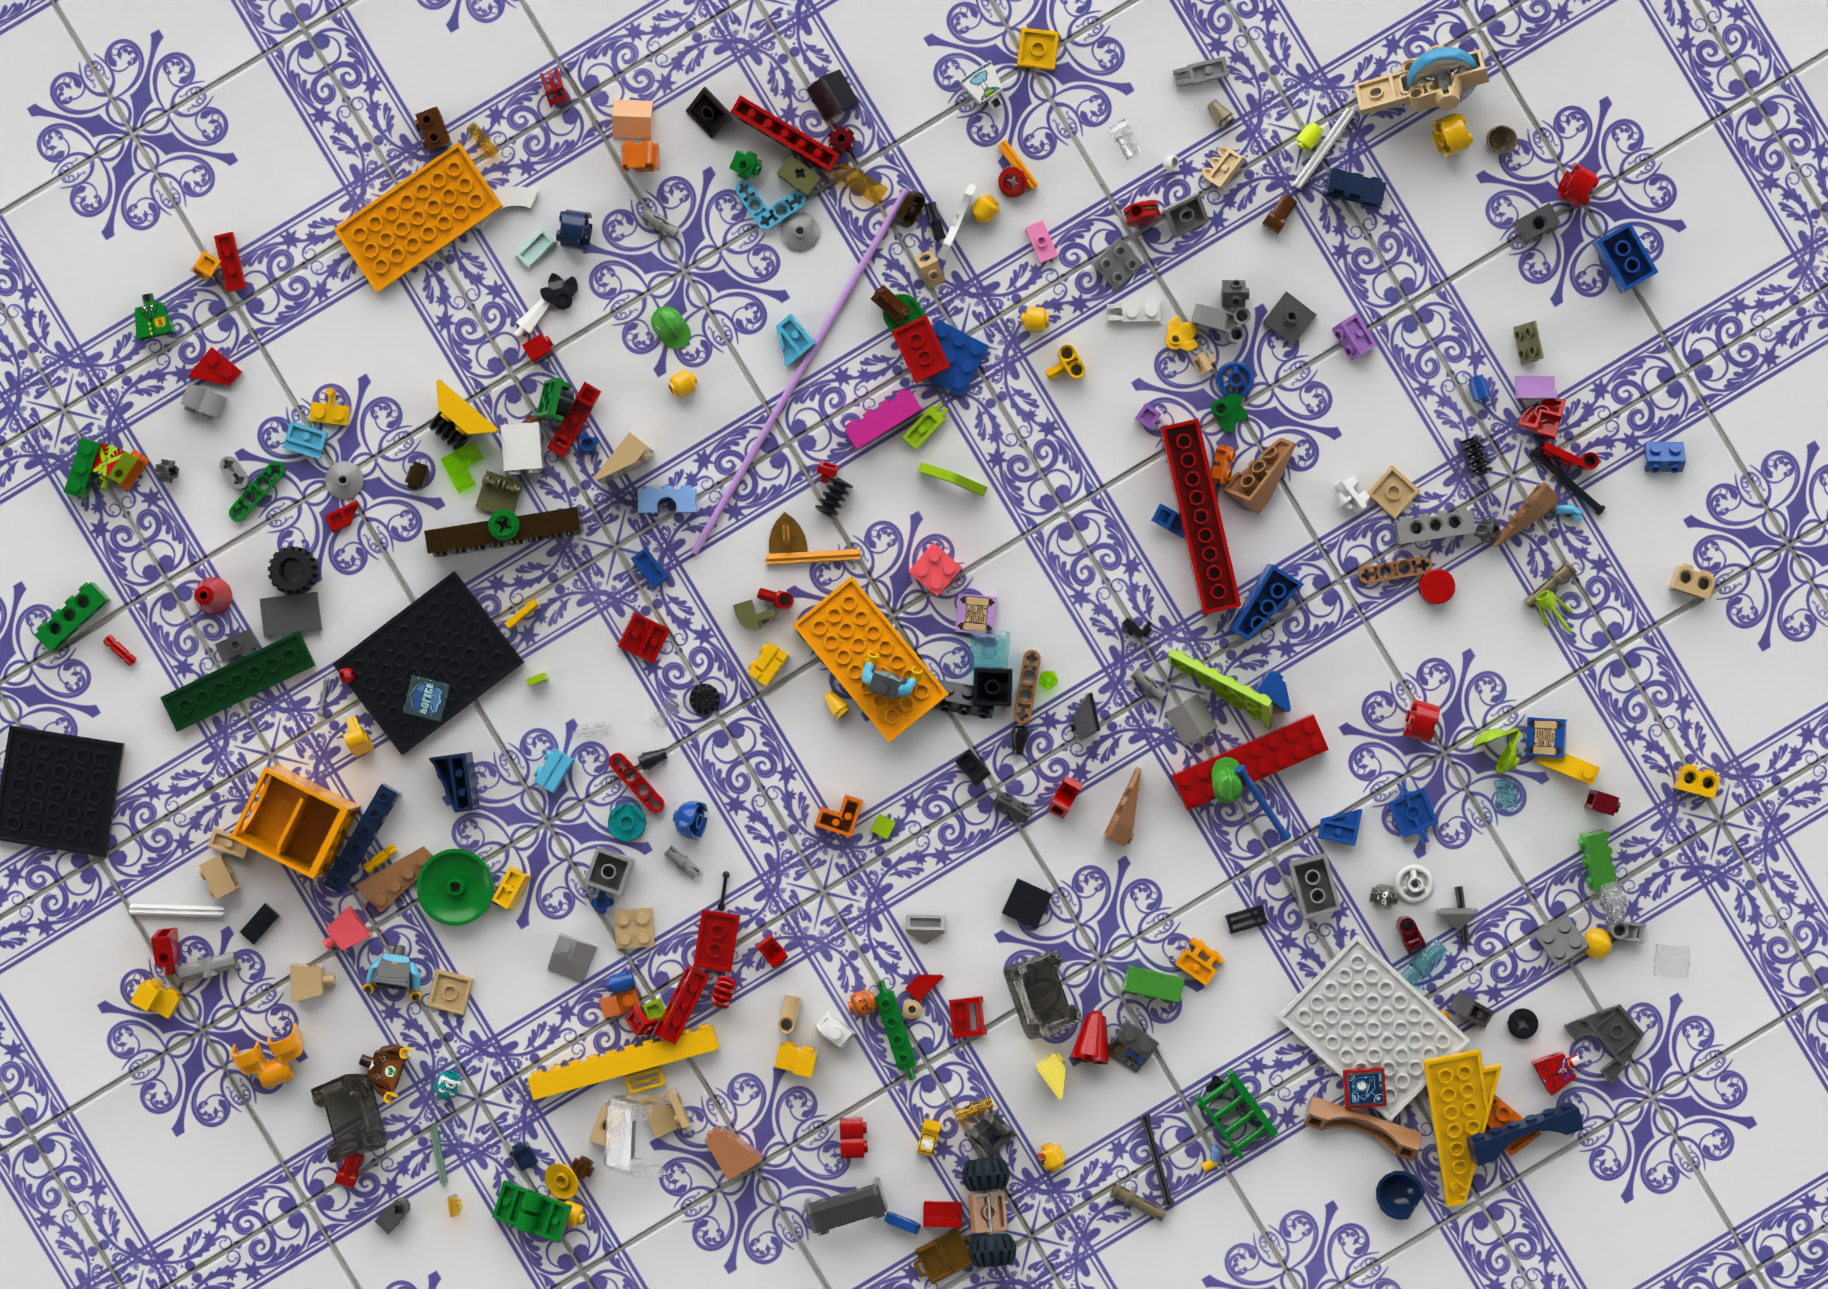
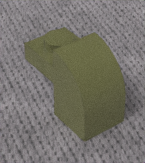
(747, 615)

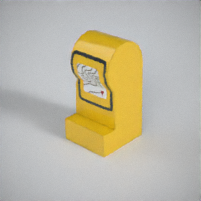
(928, 1137)

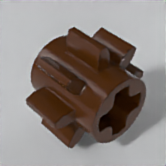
(582, 1167)

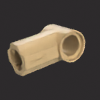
(789, 1011)

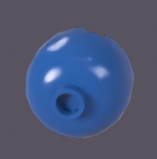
(690, 819)

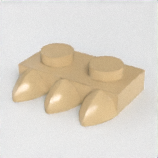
(1223, 168)

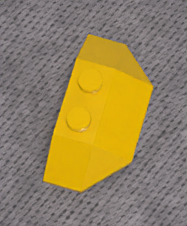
(461, 413)

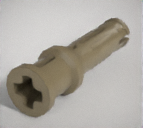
(1557, 578)
(1130, 1198)

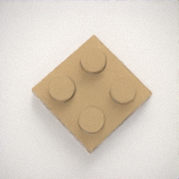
(634, 928)

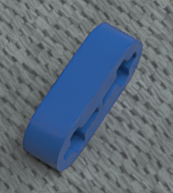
(902, 1222)

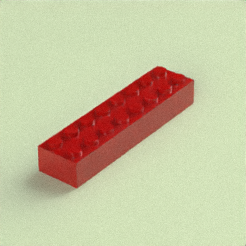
(1260, 756)

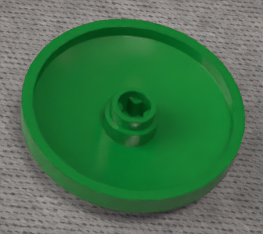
(455, 887)

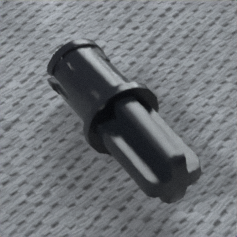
(934, 221)

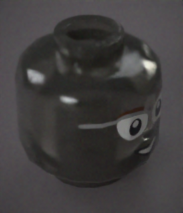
(1384, 896)

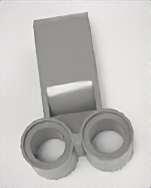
(1221, 320)

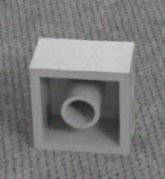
(609, 870)

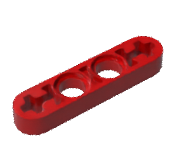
(639, 780)

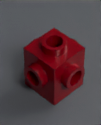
(841, 147)

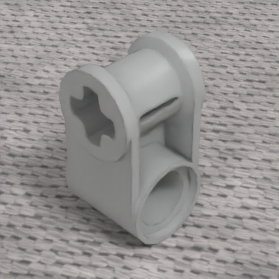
(1630, 931)

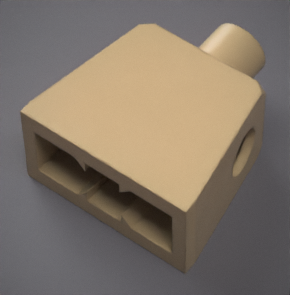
(309, 981)

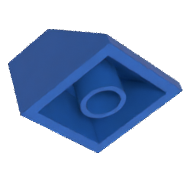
(1275, 688)

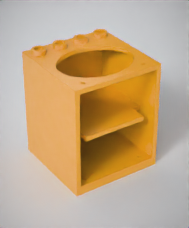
(295, 821)

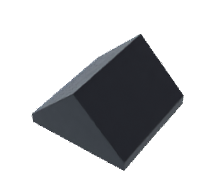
(832, 95)
(709, 113)

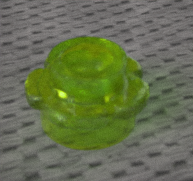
(1053, 680)

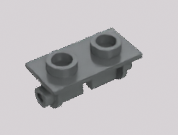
(1005, 802)

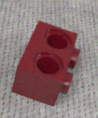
(1602, 802)

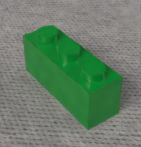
(81, 472)

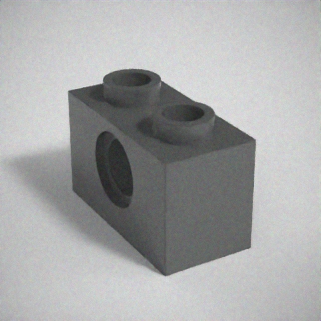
(1545, 215)

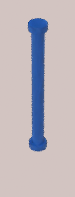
(1284, 835)

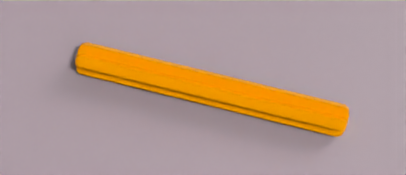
(813, 557)

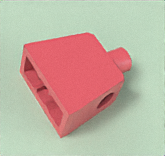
(346, 930)

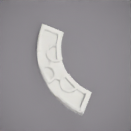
(513, 197)
(957, 221)

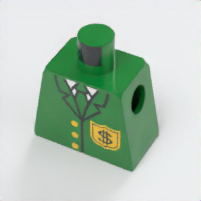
(152, 319)

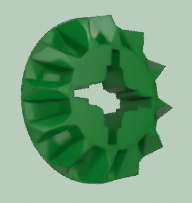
(495, 528)

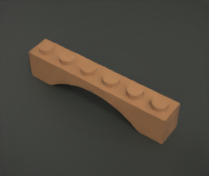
(1398, 1139)

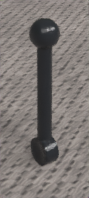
(721, 906)

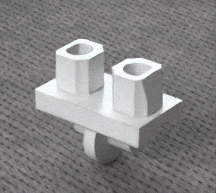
(1350, 497)

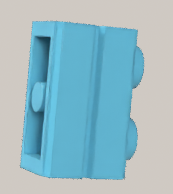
(554, 769)

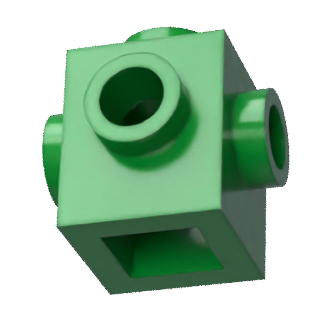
(746, 164)

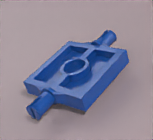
(1412, 812)

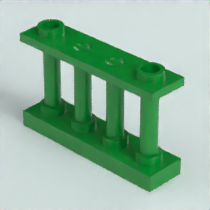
(1242, 1097)

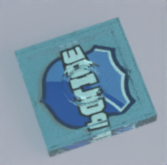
(426, 698)

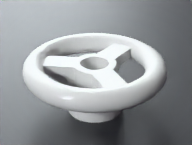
(1420, 887)

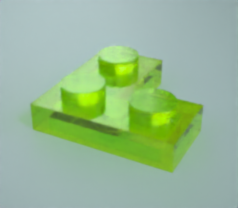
(457, 464)

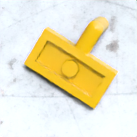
(330, 412)

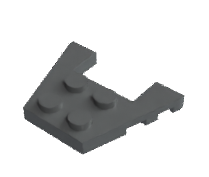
(1615, 1031)

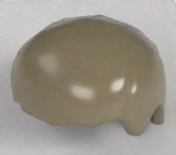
(1501, 139)

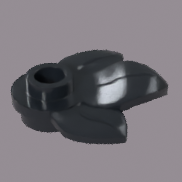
(558, 288)

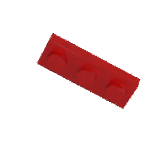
(230, 262)

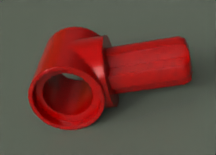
(774, 597)

